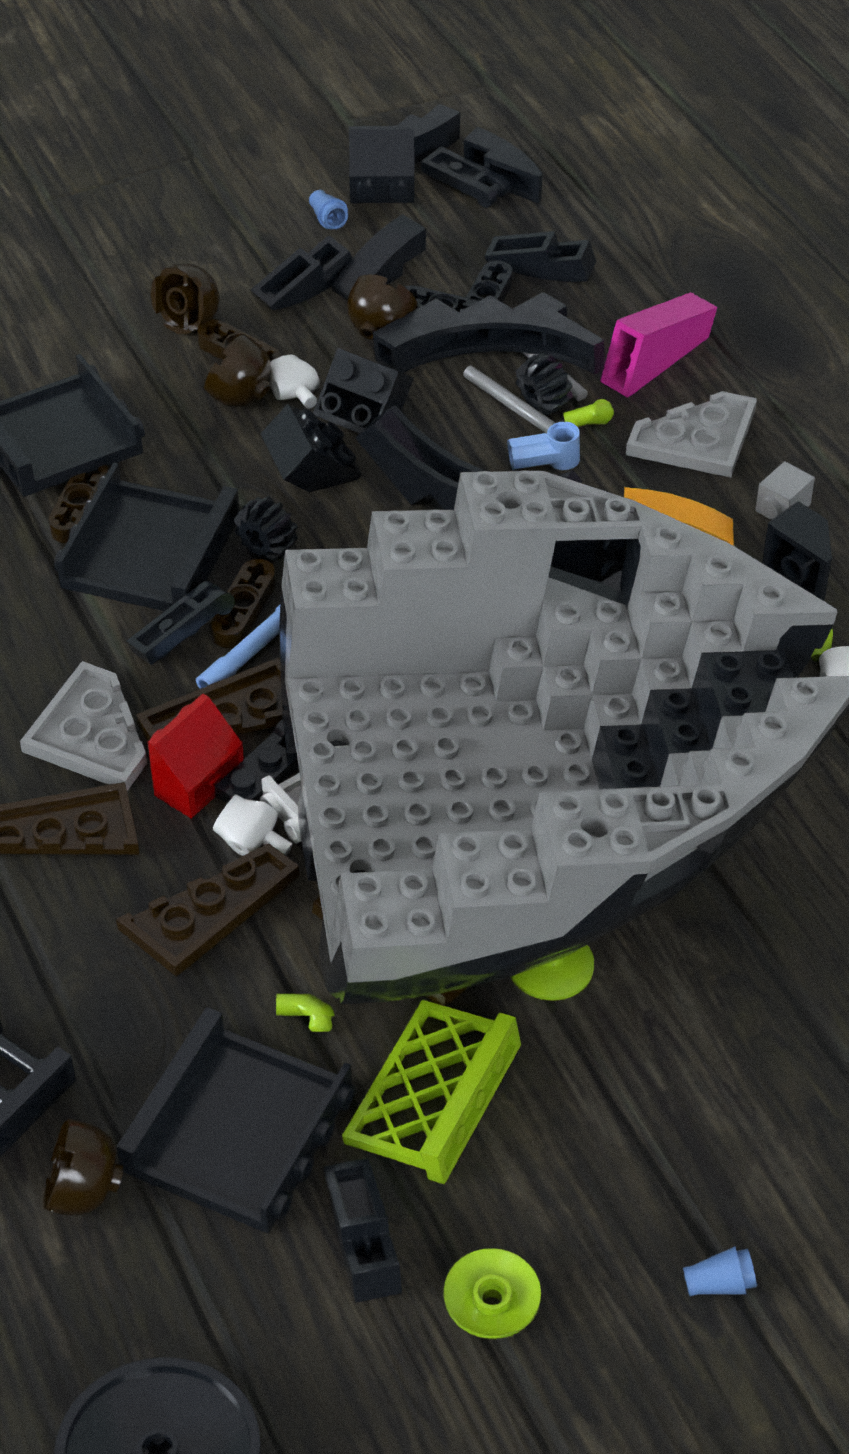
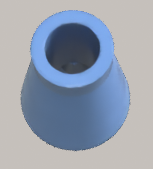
(330, 211)
(721, 1274)

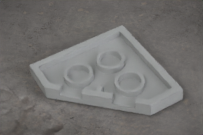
(696, 436)
(89, 729)

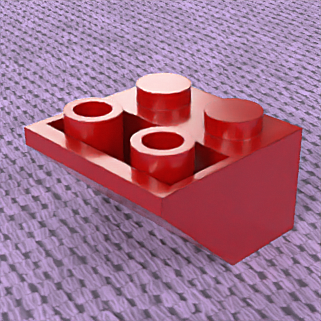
(193, 756)

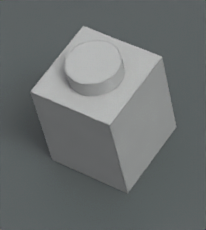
(783, 489)

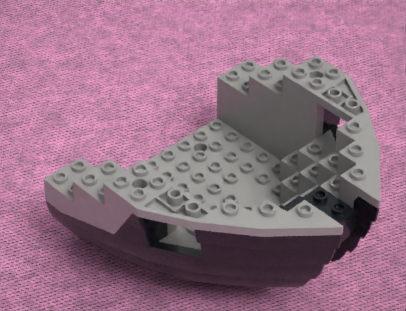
(528, 736)

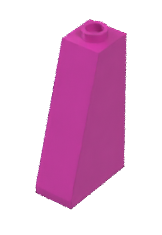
(655, 340)

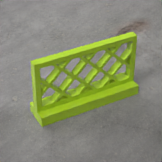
(464, 1106)

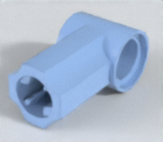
(557, 447)

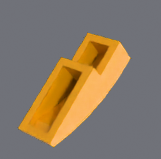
(686, 511)

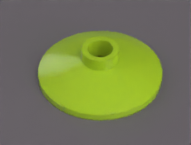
(558, 978)
(495, 1275)

